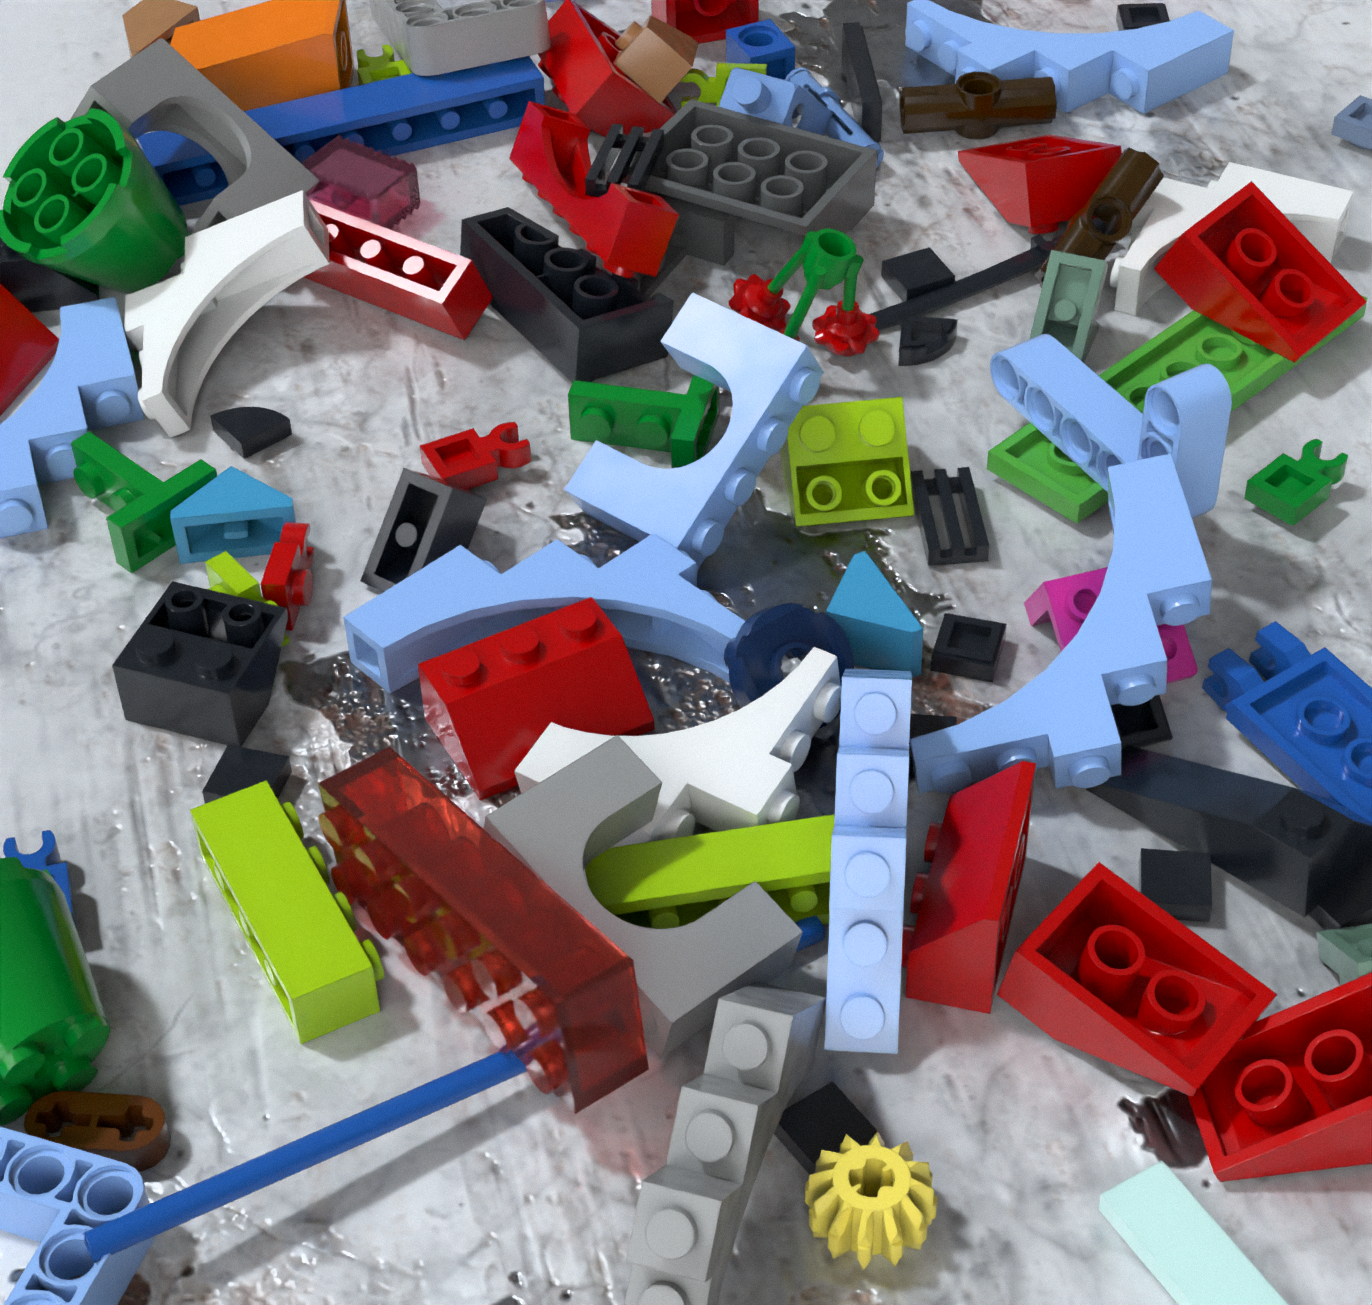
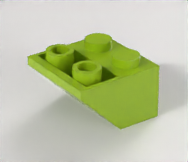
(848, 463)

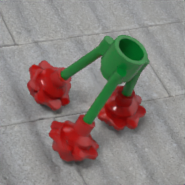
(826, 261)

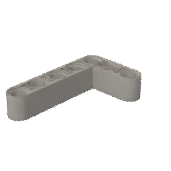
(463, 35)

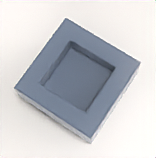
(1355, 123)

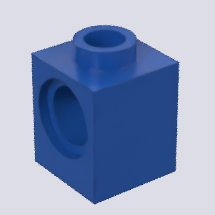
(761, 44)

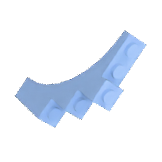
(1134, 65)
(83, 391)
(461, 599)
(1115, 658)
(868, 862)

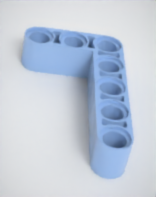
(1102, 429)
(53, 1198)

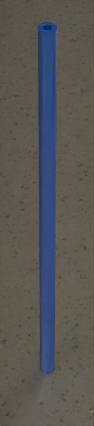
(323, 1144)

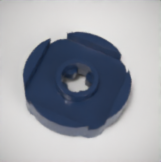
(777, 631)

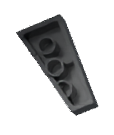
(562, 301)

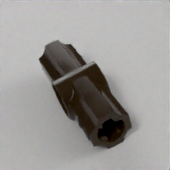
(977, 105)
(1115, 203)

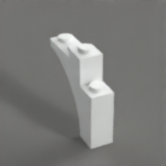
(1175, 206)
(222, 283)
(721, 771)

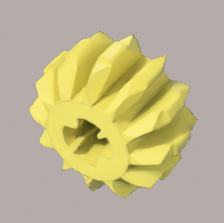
(870, 1200)

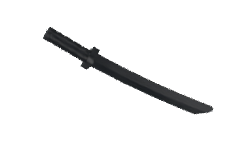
(974, 283)

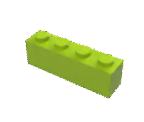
(688, 876)
(287, 912)

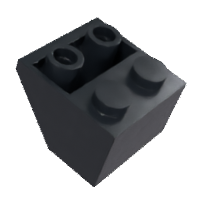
(202, 664)

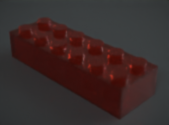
(485, 929)

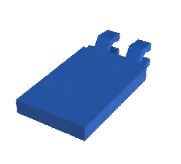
(1304, 718)

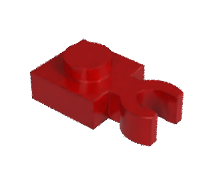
(473, 460)
(287, 573)

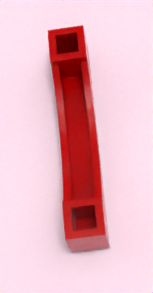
(622, 226)

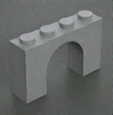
(169, 94)
(679, 969)

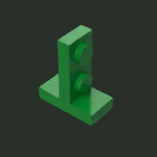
(646, 418)
(140, 501)

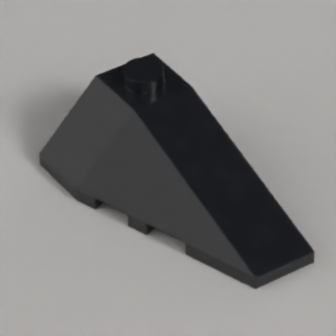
(1255, 829)

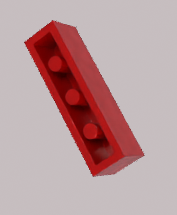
(401, 274)

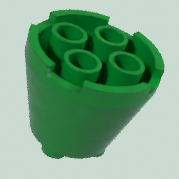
(92, 205)
(47, 994)

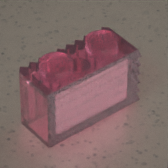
(364, 182)

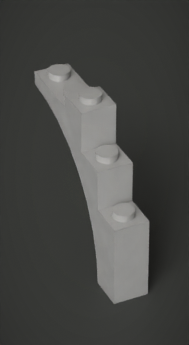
(721, 1131)

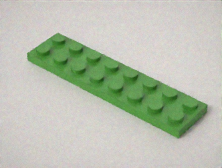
(1050, 476)

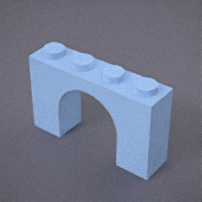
(693, 503)

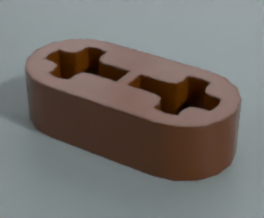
(101, 1124)

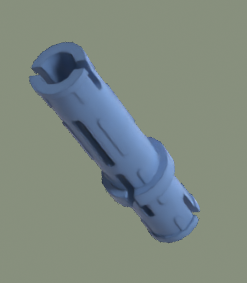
(841, 124)

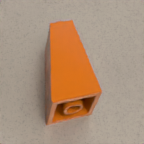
(272, 51)

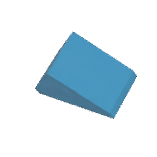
(230, 516)
(876, 619)

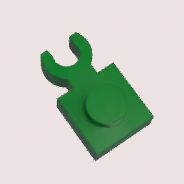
(1294, 487)

